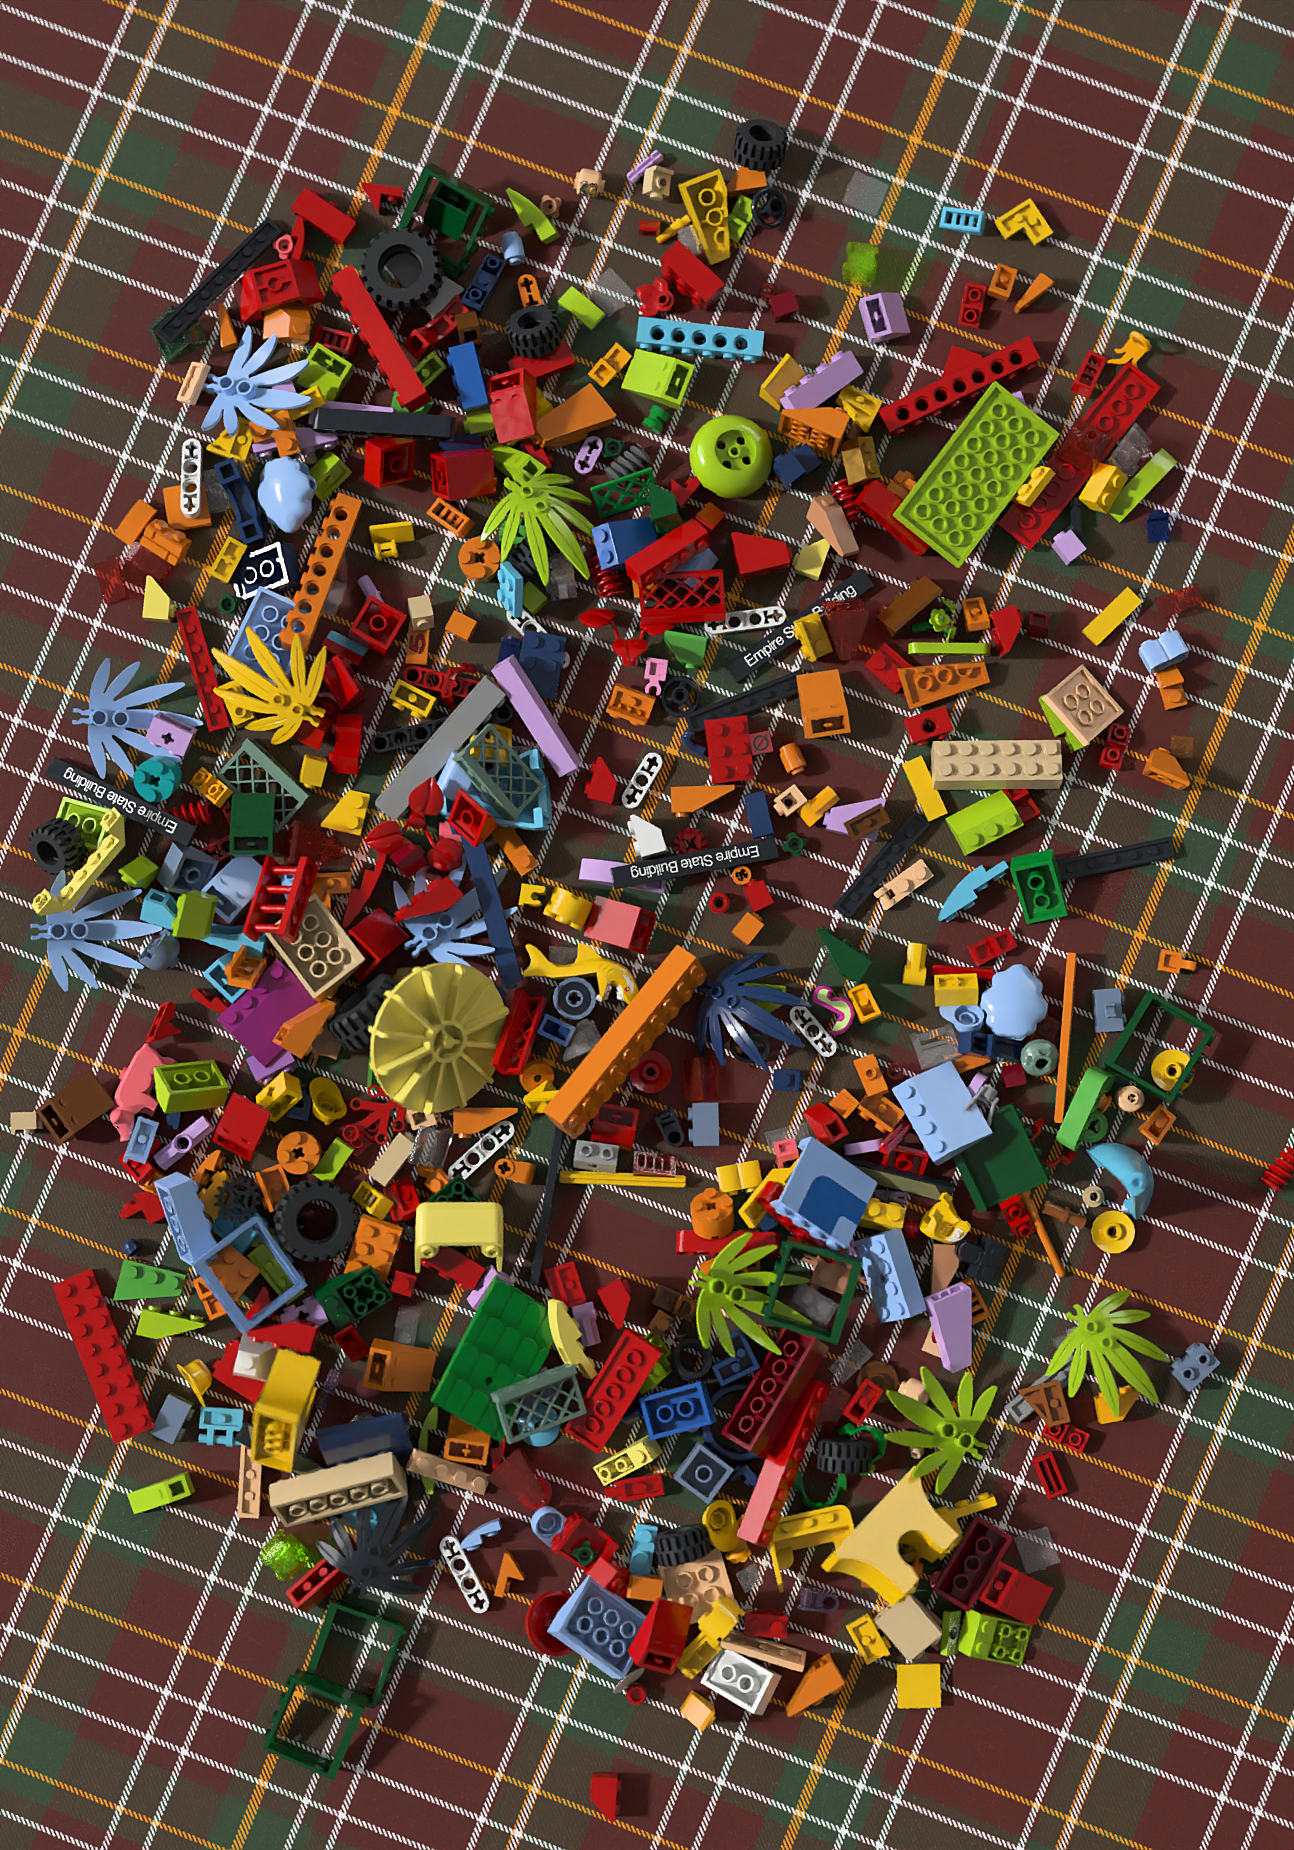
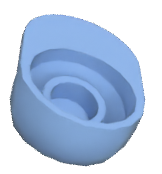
(964, 1017)
(547, 1523)

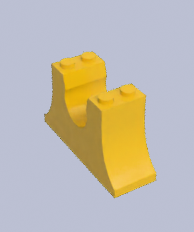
(284, 1410)
(872, 1547)

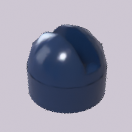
(131, 1247)

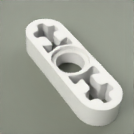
(645, 764)
(819, 1046)

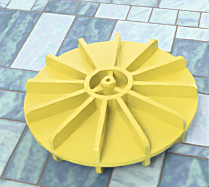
(437, 1037)

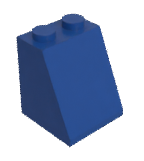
(622, 540)

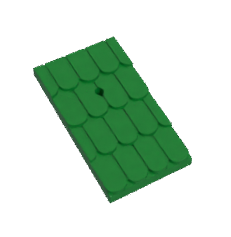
(499, 1349)

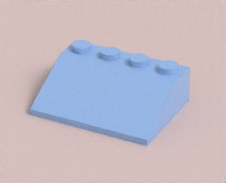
(267, 618)
(936, 1110)
(599, 1627)

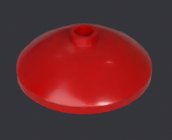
(540, 1611)

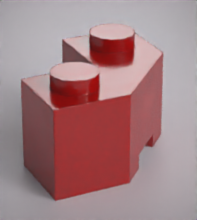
(348, 737)

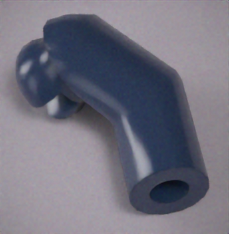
(633, 1416)

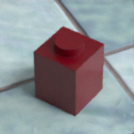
(784, 305)
(409, 859)

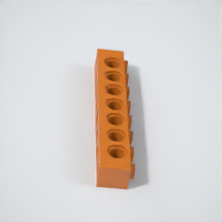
(341, 506)

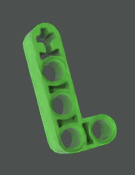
(1083, 1106)

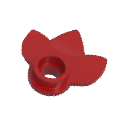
(652, 298)

